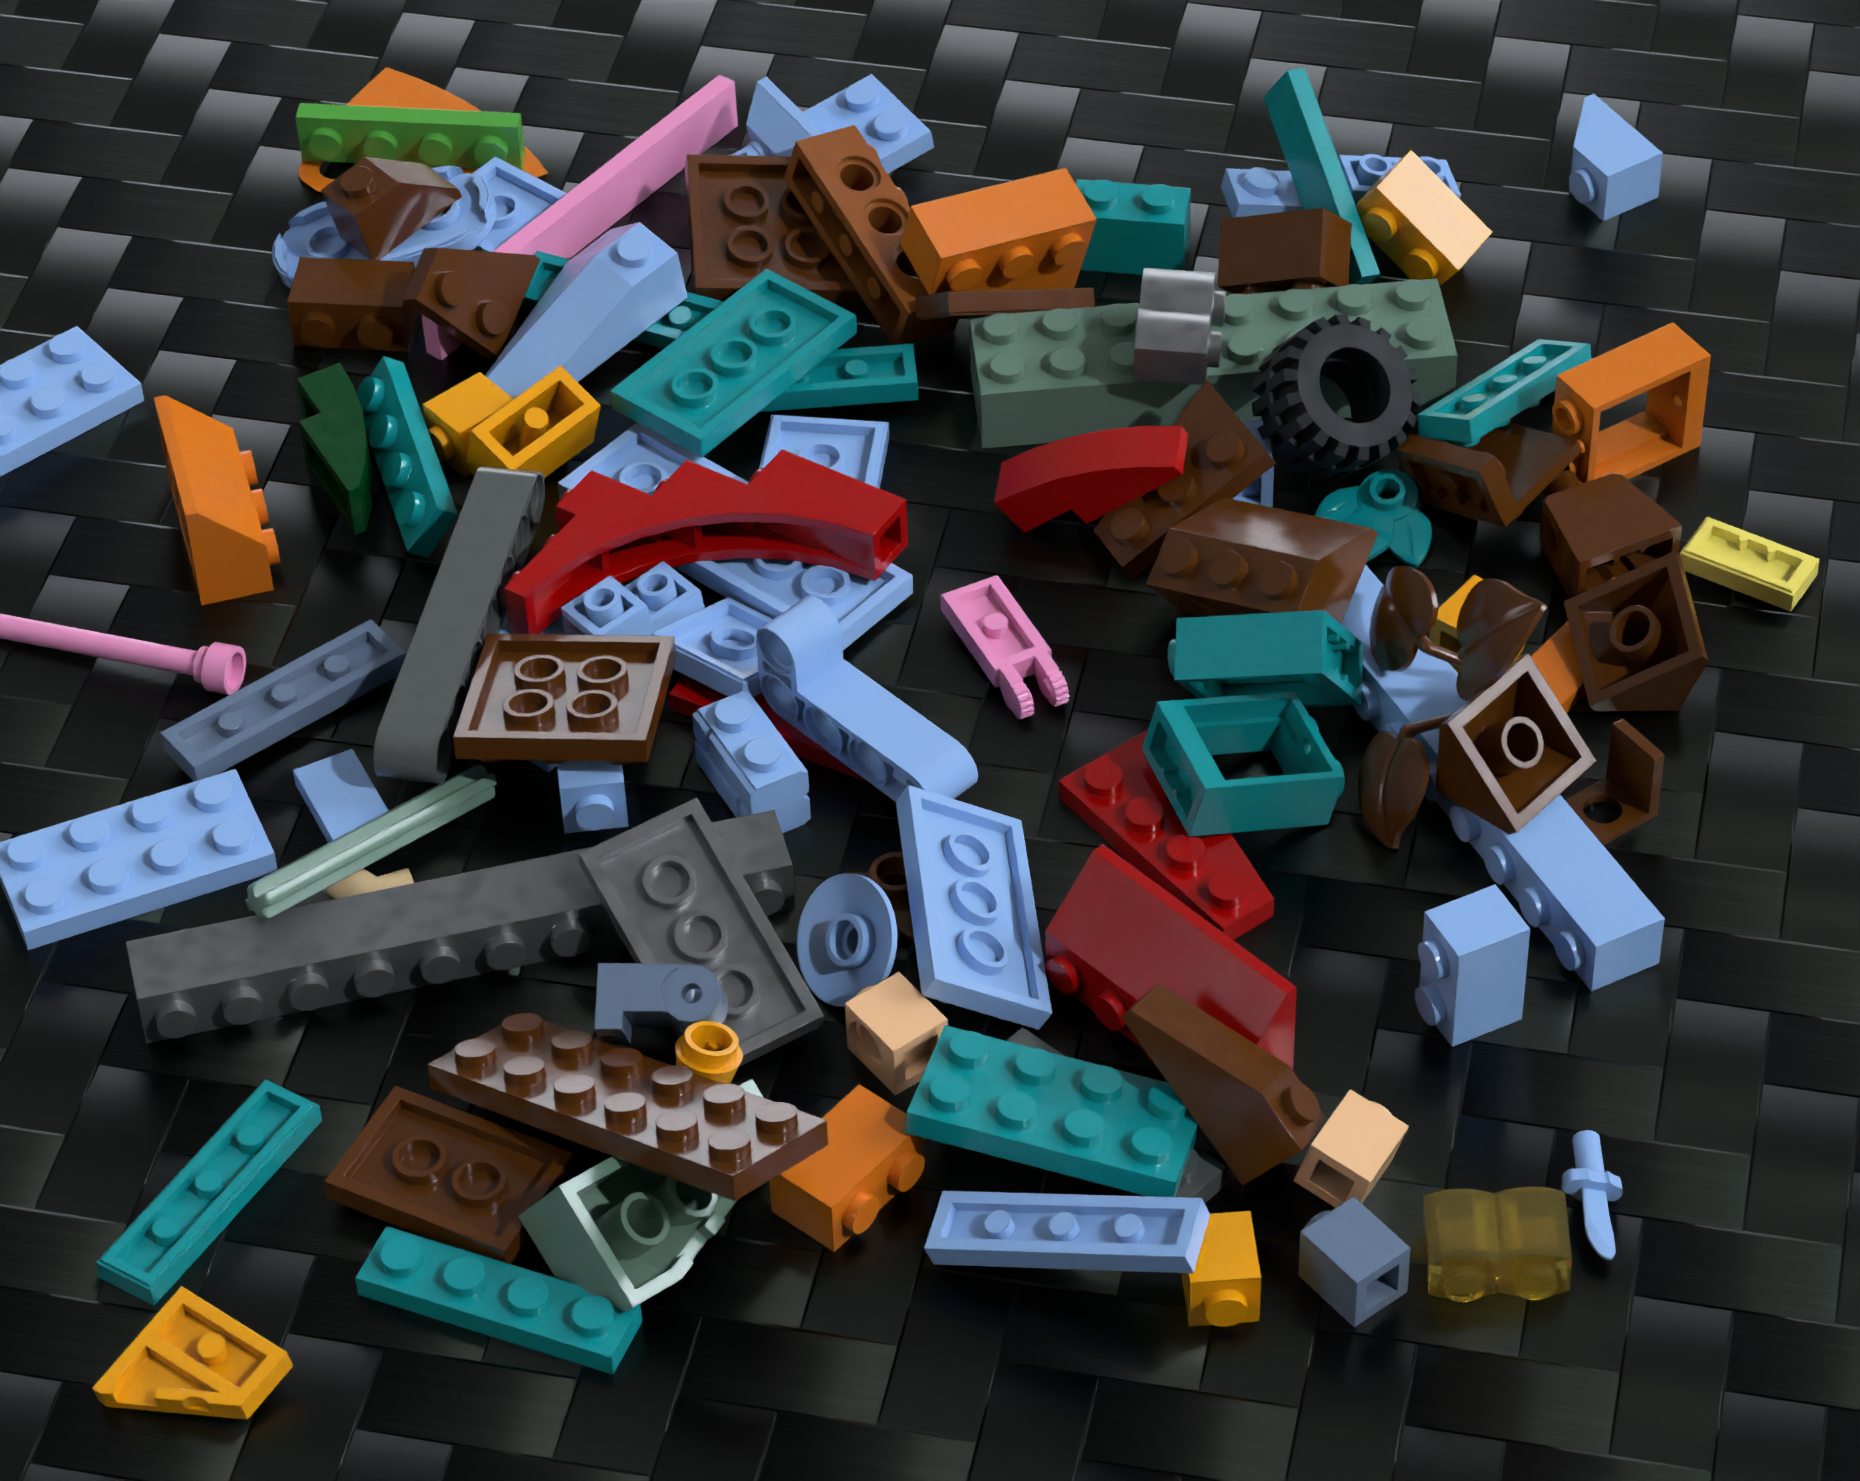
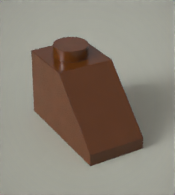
(385, 203)

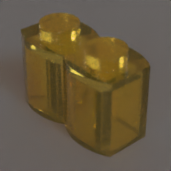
(1496, 1243)

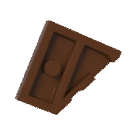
(471, 293)

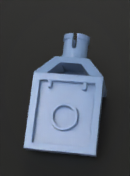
(879, 116)

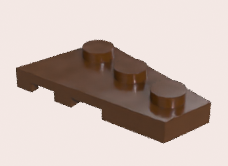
(1218, 463)

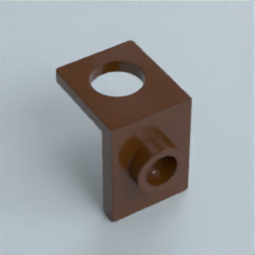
(1629, 784)

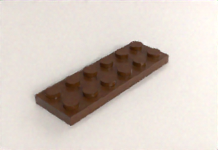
(629, 1105)

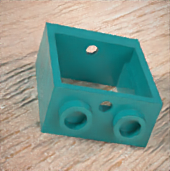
(1269, 655)
(1191, 730)

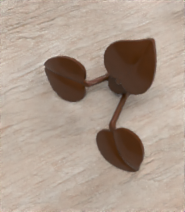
(1491, 631)

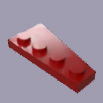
(1133, 814)

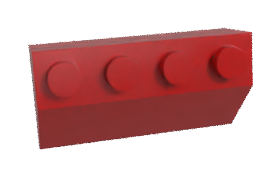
(1129, 934)

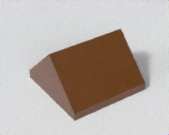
(1638, 639)
(1510, 749)

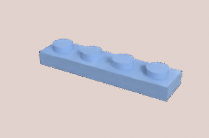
(1068, 1231)

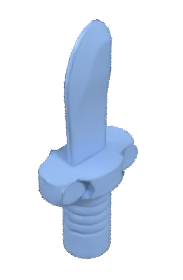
(1594, 1188)

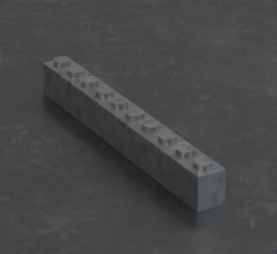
(404, 937)

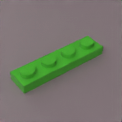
(409, 135)

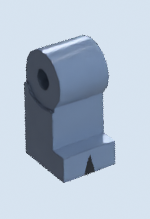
(654, 997)

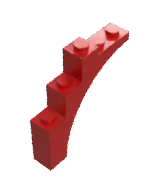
(698, 515)

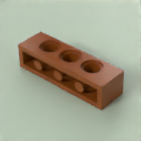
(863, 223)

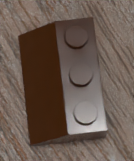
(1260, 561)

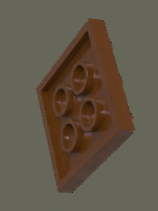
(752, 222)
(565, 698)

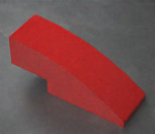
(1089, 473)

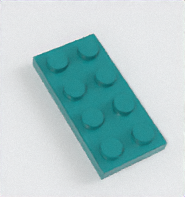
(733, 362)
(1053, 1113)

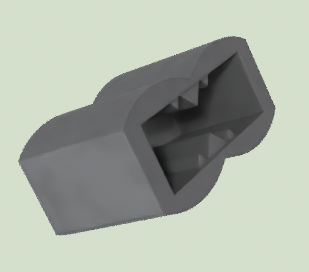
(1176, 326)

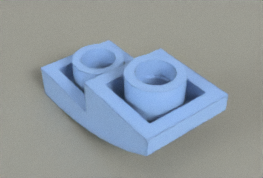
(634, 609)

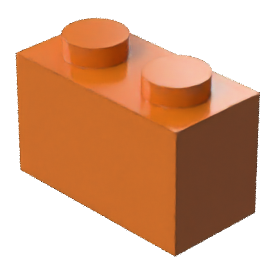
(852, 1176)

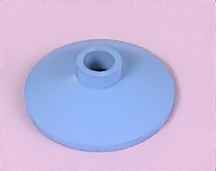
(846, 938)

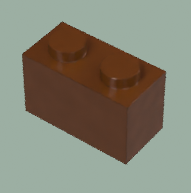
(1284, 252)
(351, 304)

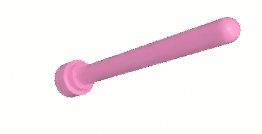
(215, 667)

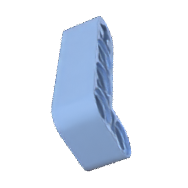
(849, 712)

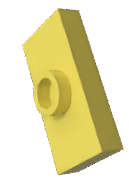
(1749, 563)

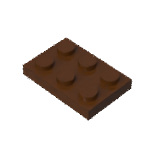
(447, 1174)

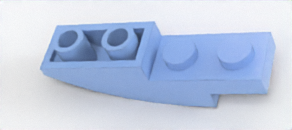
(1271, 191)

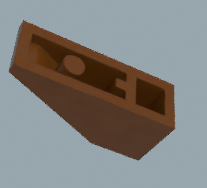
(1231, 1087)

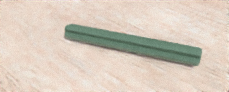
(370, 842)

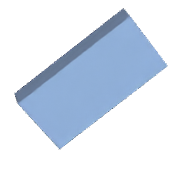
(338, 794)

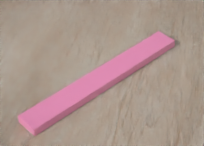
(617, 186)

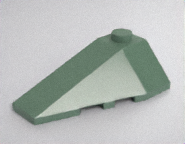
(625, 1229)

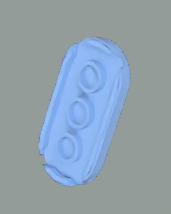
(457, 227)

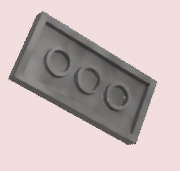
(687, 903)

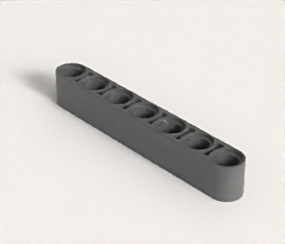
(459, 613)

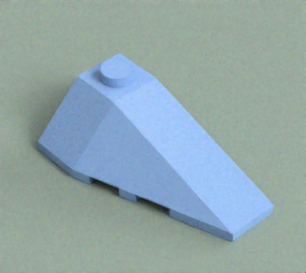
(593, 308)

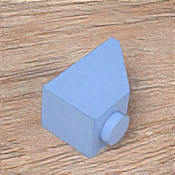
(1612, 162)

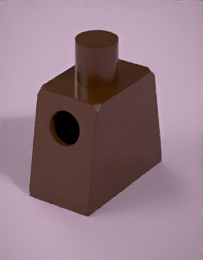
(1602, 530)

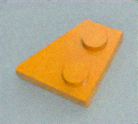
(194, 1364)

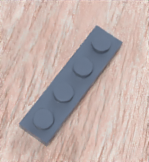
(283, 701)

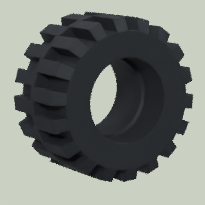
(1368, 374)

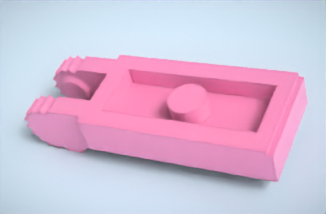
(1004, 643)

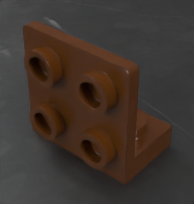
(1488, 479)

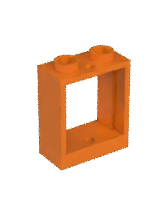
(1676, 379)

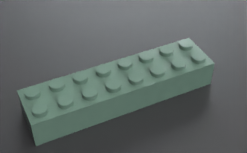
(1073, 367)

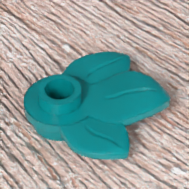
(1395, 520)

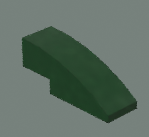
(337, 443)

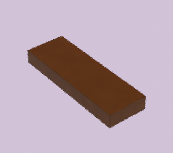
(968, 304)

